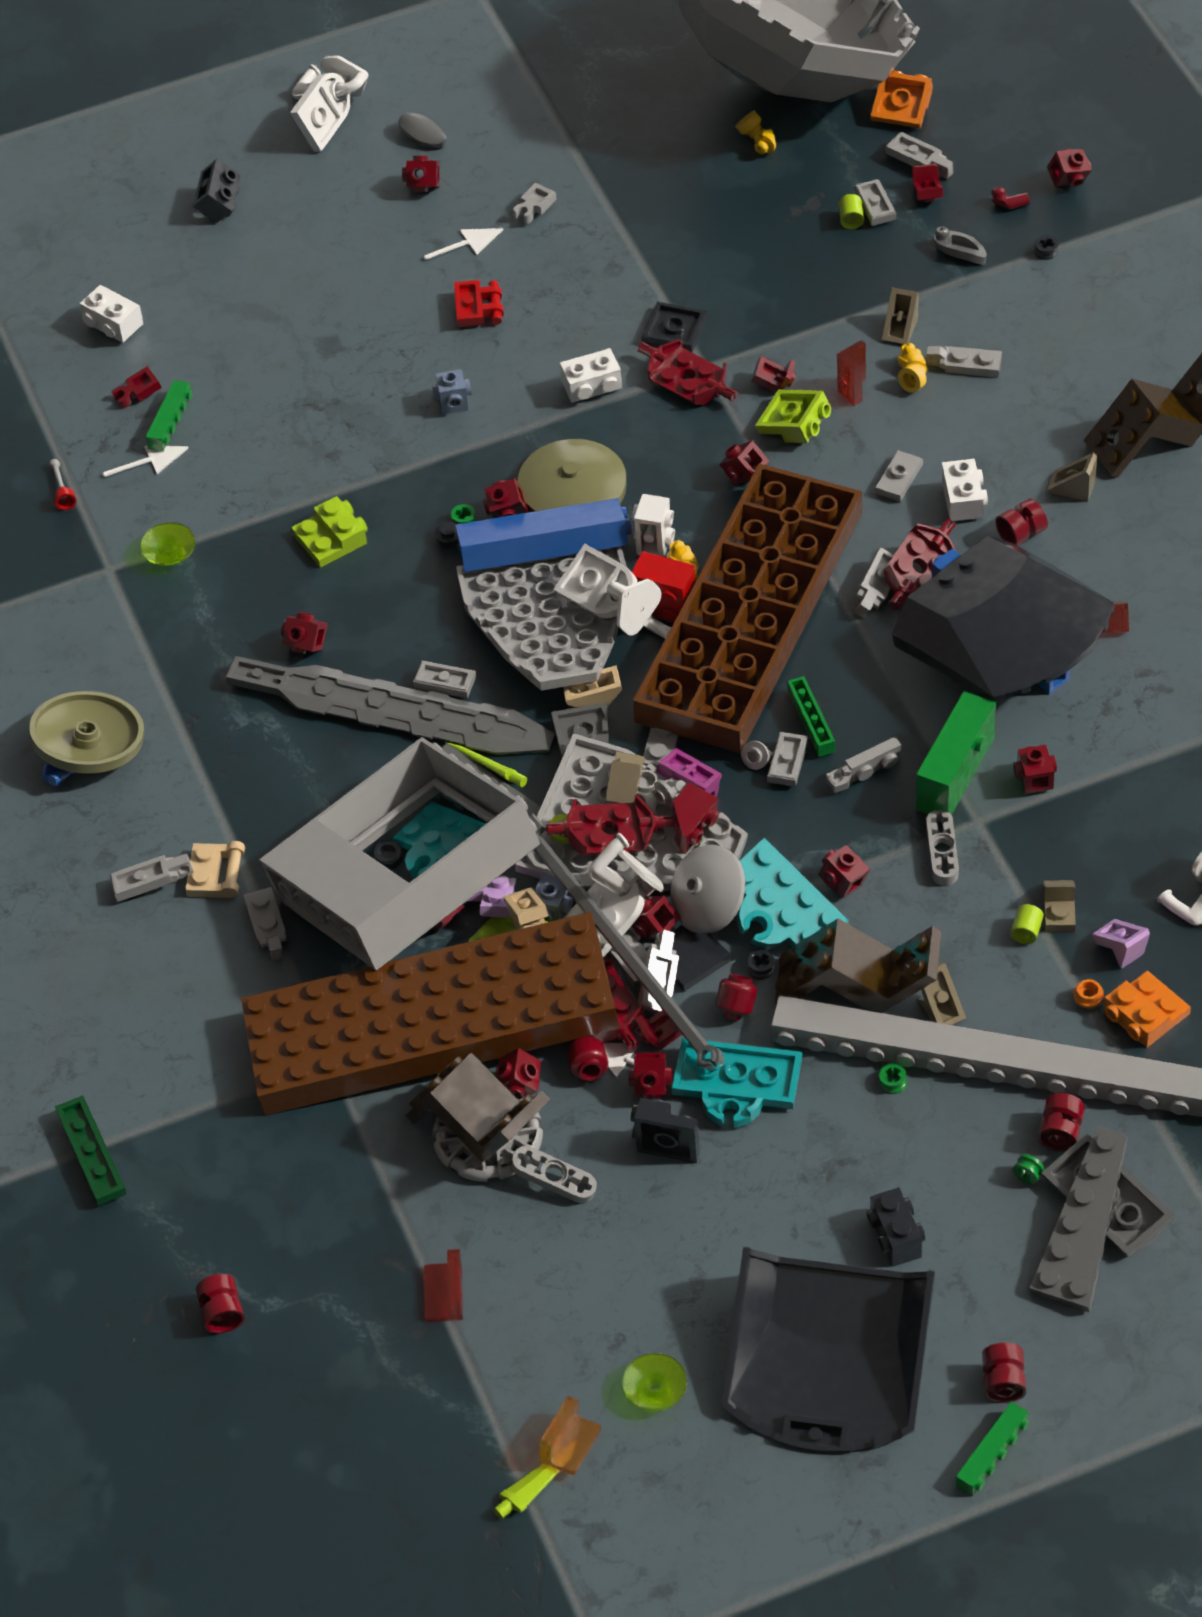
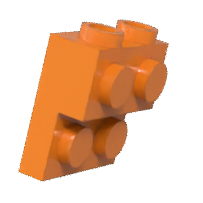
(902, 99)
(1145, 1008)

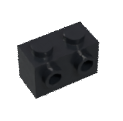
(216, 191)
(896, 1227)

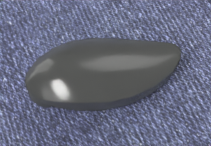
(422, 130)
(959, 245)

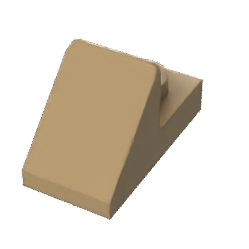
(525, 908)

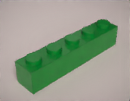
(169, 415)
(811, 716)
(992, 1449)

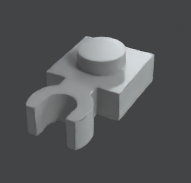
(534, 200)

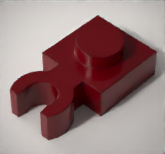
(139, 385)

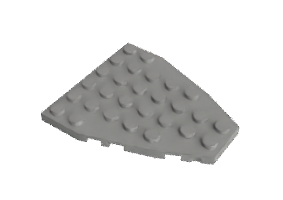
(535, 626)
(585, 777)

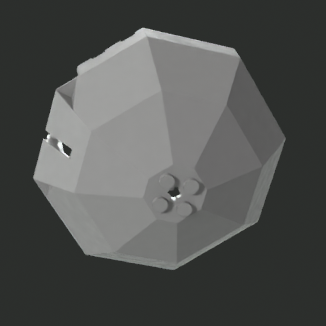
(803, 44)

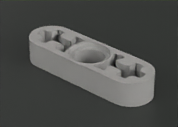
(937, 857)
(558, 1187)

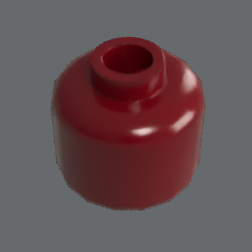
(736, 996)
(587, 1058)

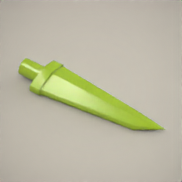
(507, 773)
(525, 1490)

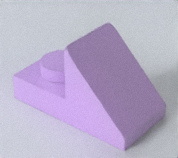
(1124, 938)

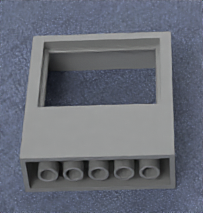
(364, 904)

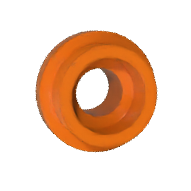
(1088, 987)

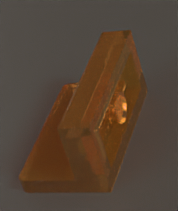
(568, 1438)

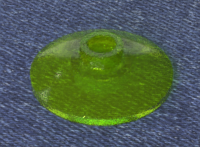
(168, 543)
(654, 1370)

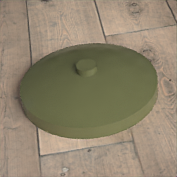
(571, 474)
(86, 732)

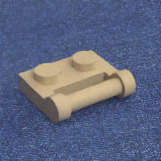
(206, 867)

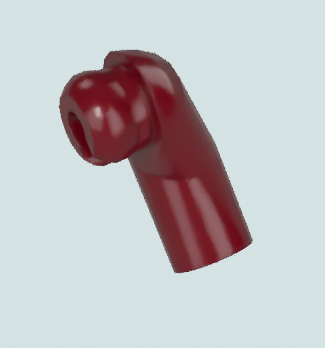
(1009, 202)

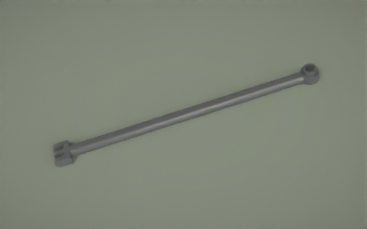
(627, 954)

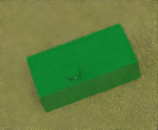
(956, 754)

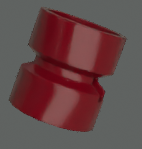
(1021, 522)
(1061, 1121)
(220, 1303)
(1004, 1372)

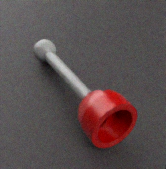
(66, 494)

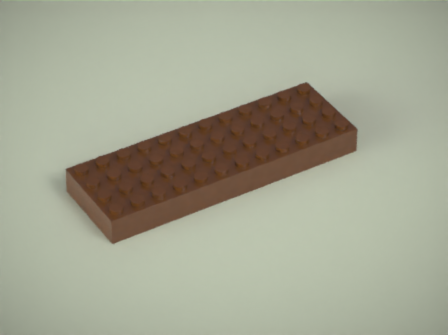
(748, 608)
(426, 1011)

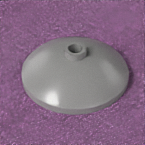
(717, 890)

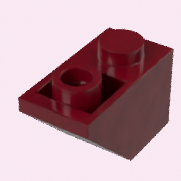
(693, 813)

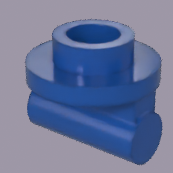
(54, 776)

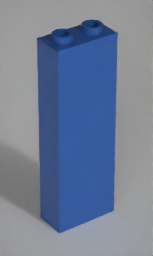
(542, 534)

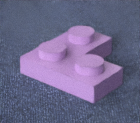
(492, 896)

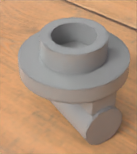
(756, 755)
(666, 791)

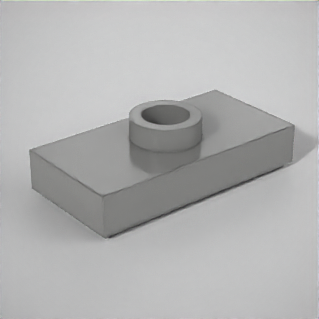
(875, 202)
(899, 476)
(444, 679)
(787, 759)

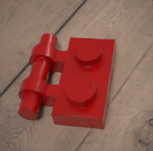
(469, 303)

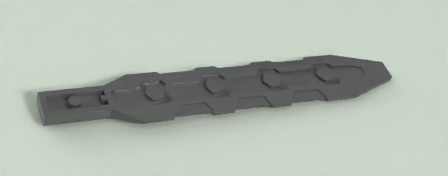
(385, 704)

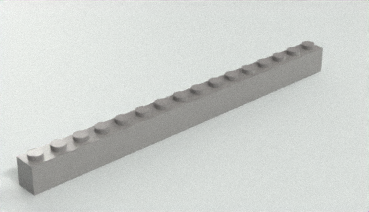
(988, 1056)

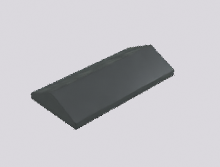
(1135, 1214)

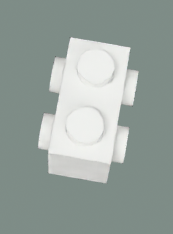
(111, 313)
(597, 375)
(963, 489)
(653, 525)

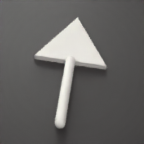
(476, 238)
(159, 459)
(618, 1057)

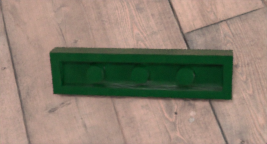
(90, 1150)

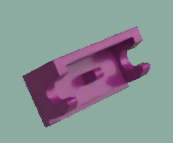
(688, 769)

